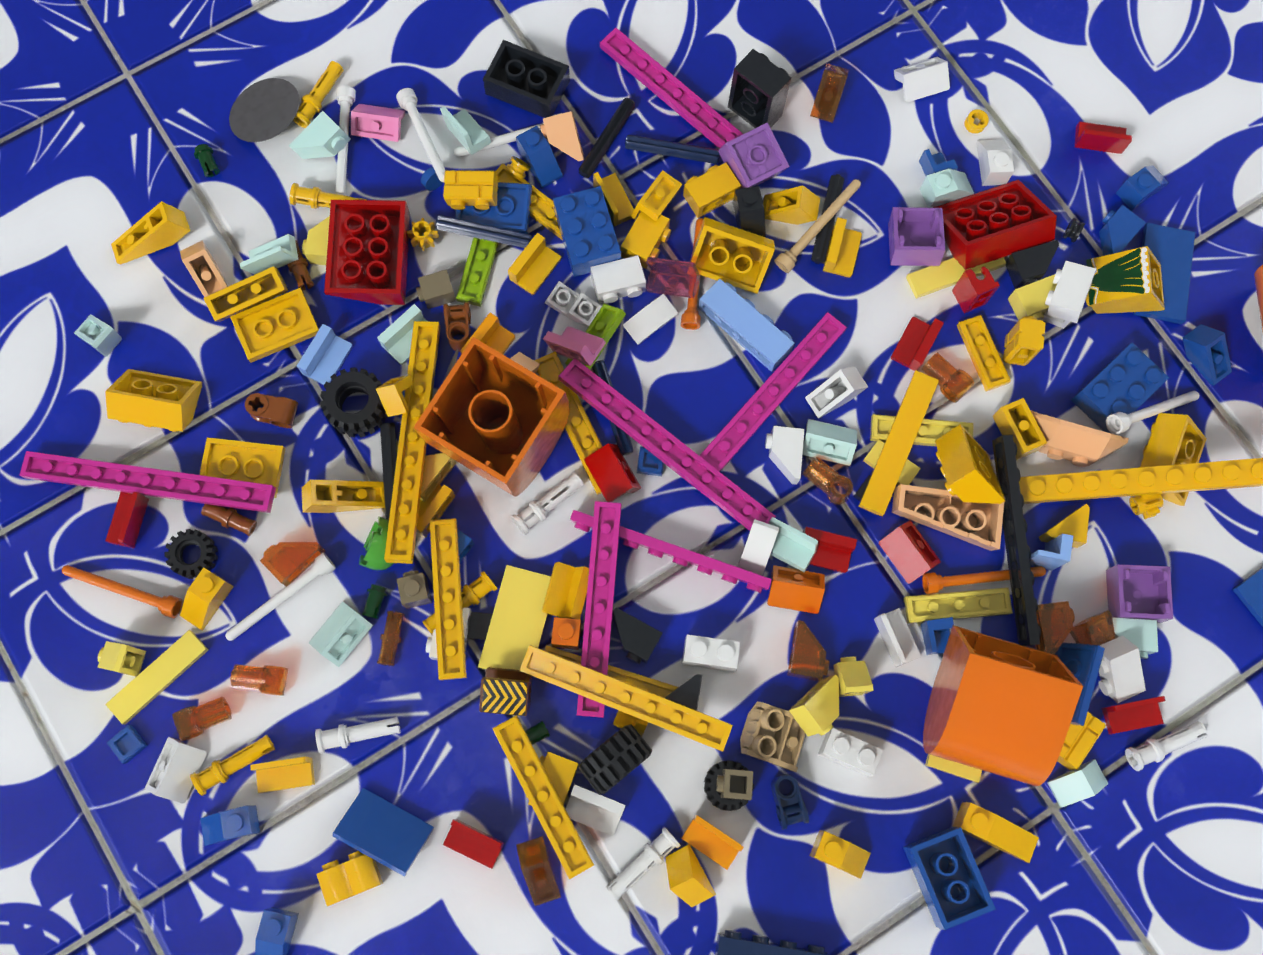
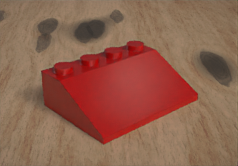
(996, 224)
(368, 251)

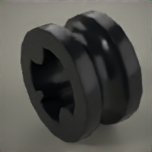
(1073, 230)

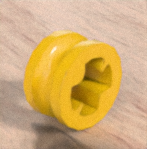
(981, 115)
(518, 167)

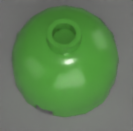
(375, 546)

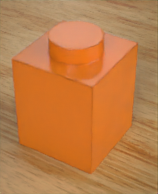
(566, 633)

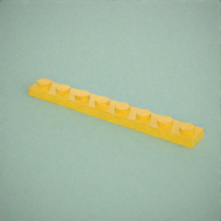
(626, 698)

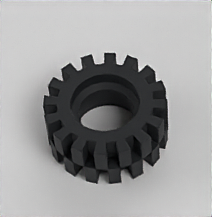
(177, 547)
(710, 786)

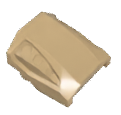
(772, 736)

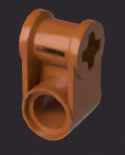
(457, 321)
(275, 410)

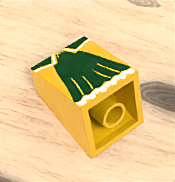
(1126, 282)

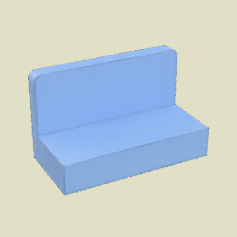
(324, 355)
(1056, 553)

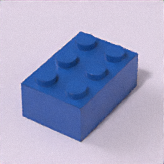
(586, 229)
(1120, 386)
(949, 878)

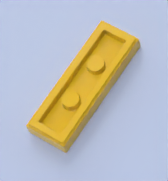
(983, 353)

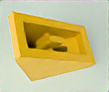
(1074, 524)
(687, 877)

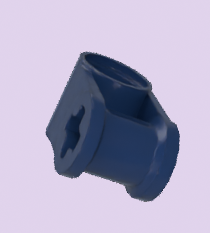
(789, 803)

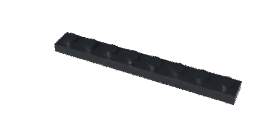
(1017, 550)

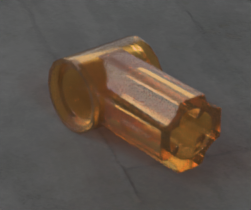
(952, 382)
(826, 478)
(266, 680)
(194, 720)

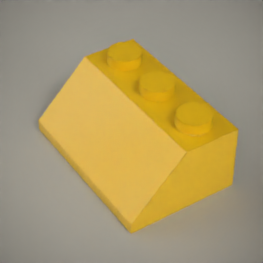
(732, 255)
(153, 400)
(1173, 442)
(967, 468)

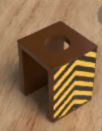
(505, 692)

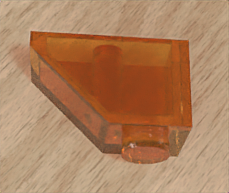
(829, 92)
(290, 559)
(1055, 623)
(1094, 630)
(807, 655)
(538, 871)

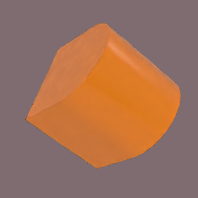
(495, 418)
(1000, 707)

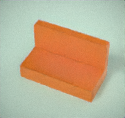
(796, 589)

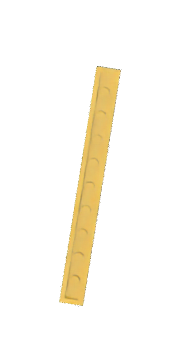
(411, 447)
(1142, 481)

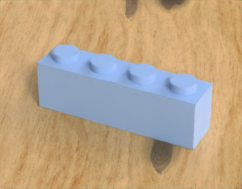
(746, 324)

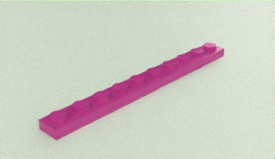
(663, 445)
(148, 481)

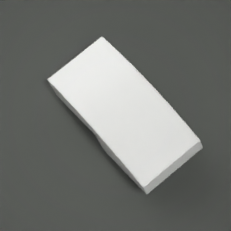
(572, 305)
(650, 319)
(758, 547)

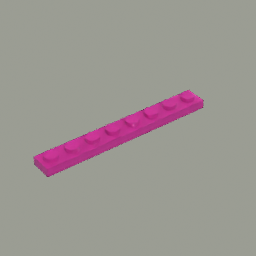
(669, 88)
(773, 392)
(680, 555)
(600, 597)

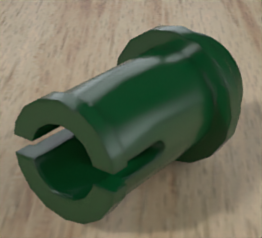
(206, 159)
(374, 601)
(537, 732)

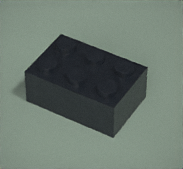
(526, 79)
(758, 90)

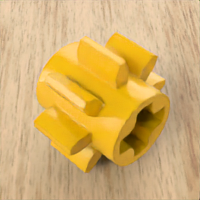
(429, 234)
(1146, 504)

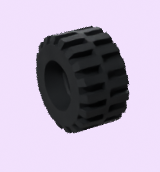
(340, 389)
(615, 759)

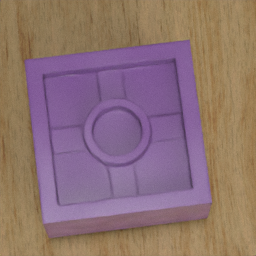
(754, 156)
(916, 236)
(1140, 592)

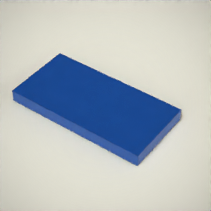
(1175, 253)

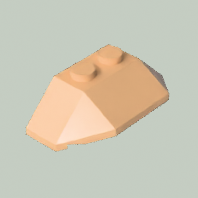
(1075, 441)

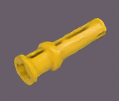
(312, 102)
(314, 197)
(470, 595)
(223, 769)

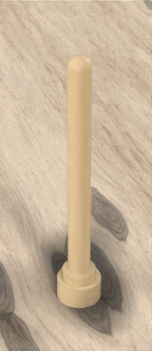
(787, 260)

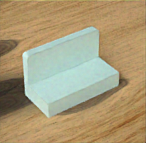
(466, 130)
(274, 253)
(398, 335)
(829, 442)
(793, 546)
(340, 634)

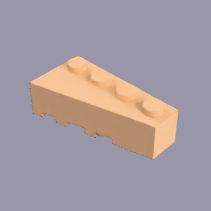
(941, 511)

